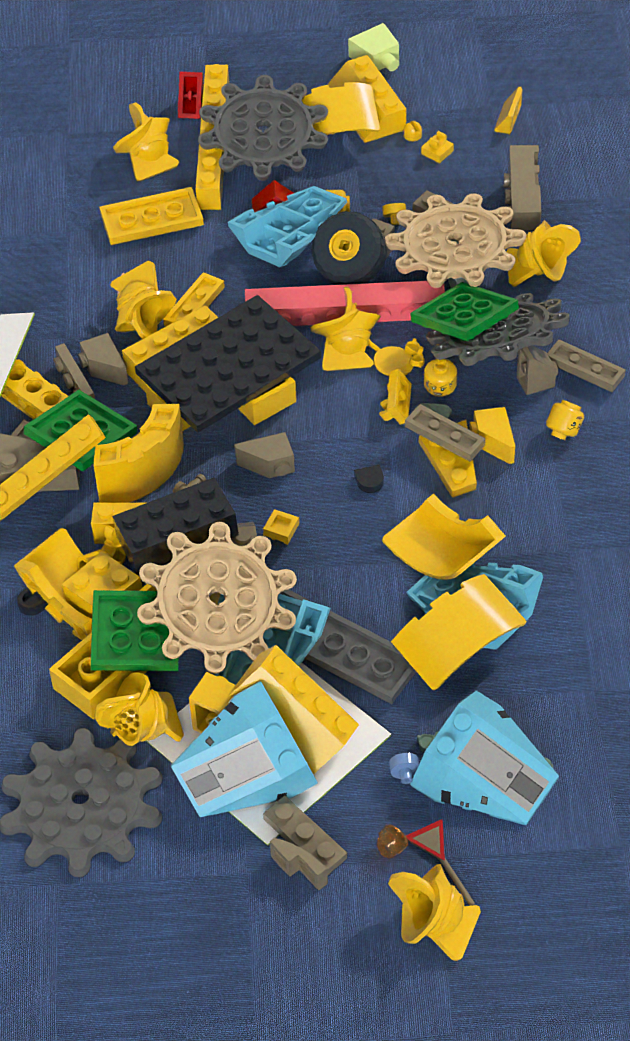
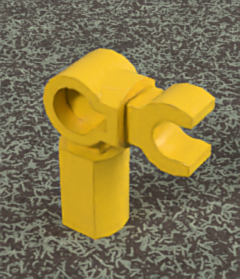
(111, 548)

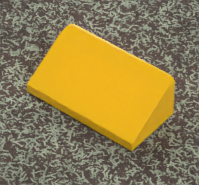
(509, 112)

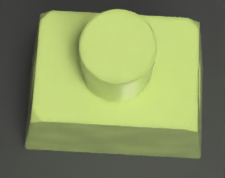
(378, 45)

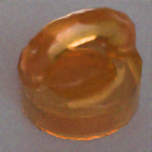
(393, 839)

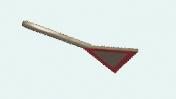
(432, 841)

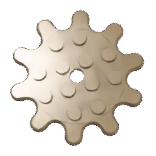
(477, 230)
(212, 568)

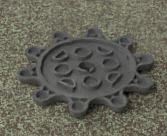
(245, 111)
(520, 329)
(86, 828)

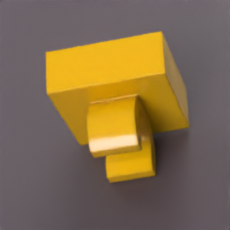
(437, 147)
(281, 526)

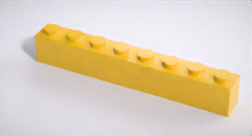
(209, 174)

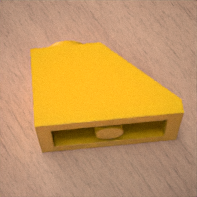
(496, 430)

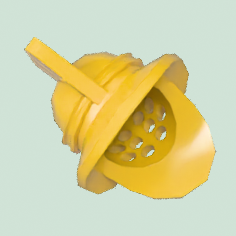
(147, 145)
(543, 252)
(140, 302)
(347, 337)
(139, 712)
(434, 910)

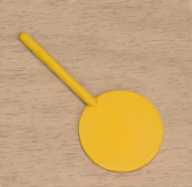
(391, 358)

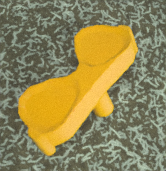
(416, 350)

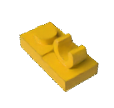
(398, 398)

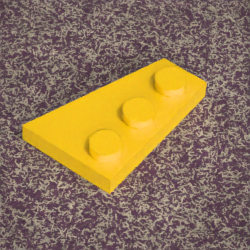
(453, 470)

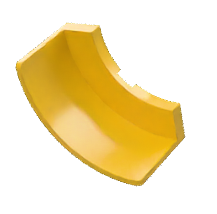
(348, 108)
(140, 464)
(439, 542)
(47, 570)
(456, 629)

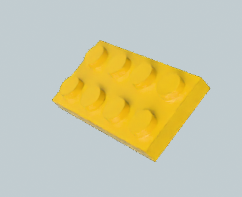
(151, 215)

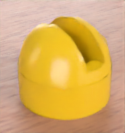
(412, 131)

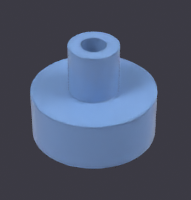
(404, 766)

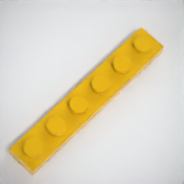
(49, 464)

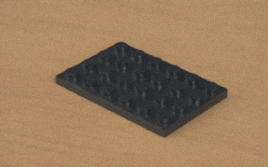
(228, 362)

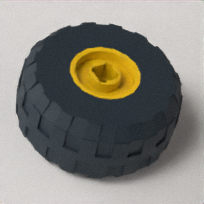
(349, 248)

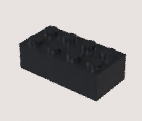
(191, 511)

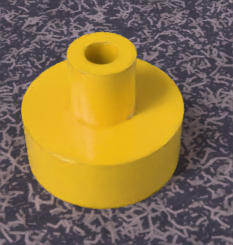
(391, 210)

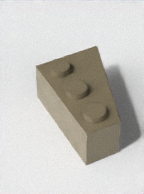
(523, 187)
(18, 451)

